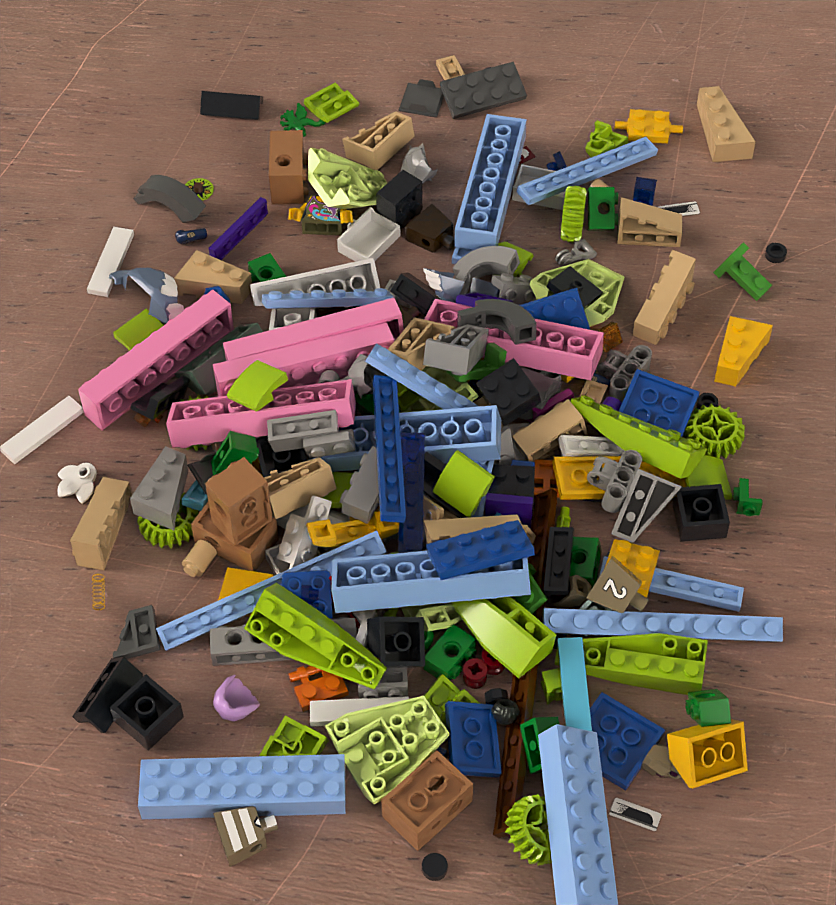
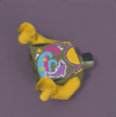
(319, 218)

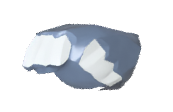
(159, 286)
(448, 288)

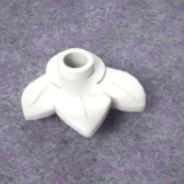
(75, 483)

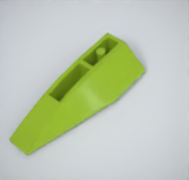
(656, 445)
(507, 632)
(311, 637)
(647, 661)

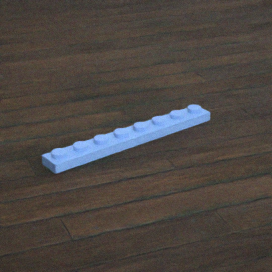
(587, 170)

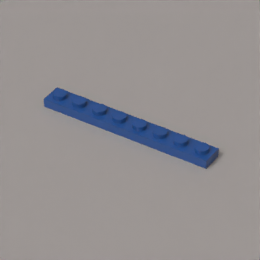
(388, 450)

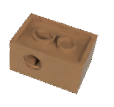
(287, 167)
(239, 501)
(246, 554)
(427, 800)

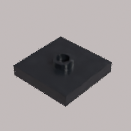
(572, 279)

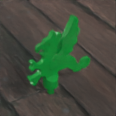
(299, 121)

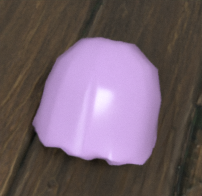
(234, 700)

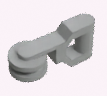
(565, 257)

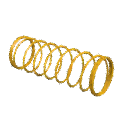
(100, 602)

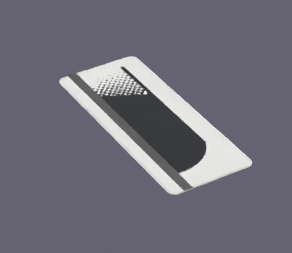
(683, 208)
(635, 814)

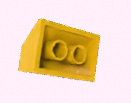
(708, 752)

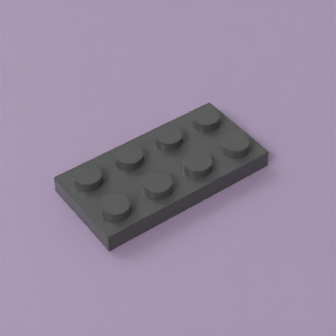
(483, 90)

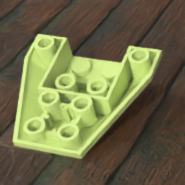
(342, 181)
(387, 743)

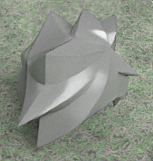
(417, 164)
(362, 376)

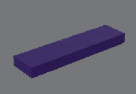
(239, 229)

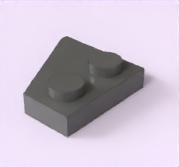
(139, 634)

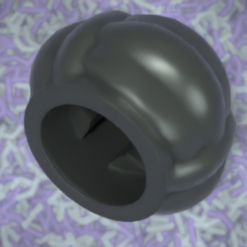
(505, 711)

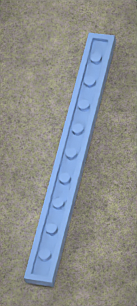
(244, 601)
(678, 624)

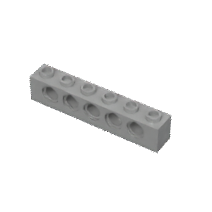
(248, 650)

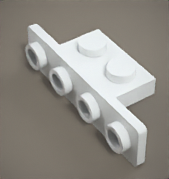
(296, 542)

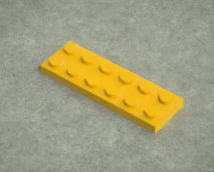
(573, 471)

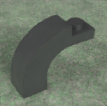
(172, 194)
(501, 315)

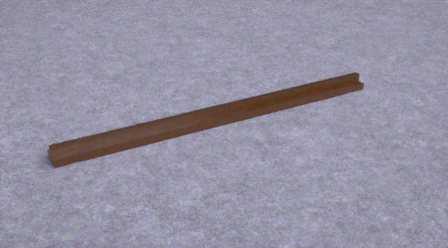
(523, 688)

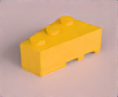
(740, 348)

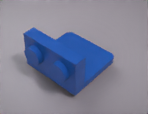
(293, 580)

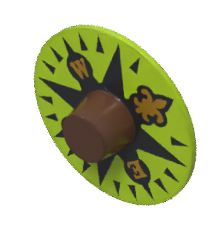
(201, 187)

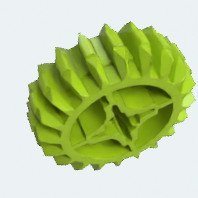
(573, 213)
(716, 430)
(166, 536)
(530, 829)

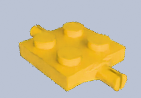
(649, 124)

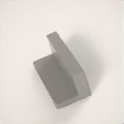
(289, 432)

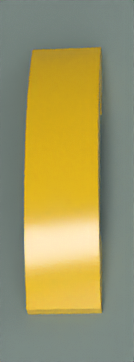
(335, 535)

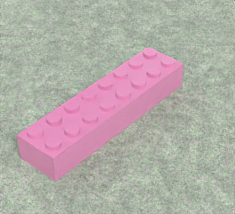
(318, 328)
(556, 348)
(155, 359)
(309, 359)
(213, 418)

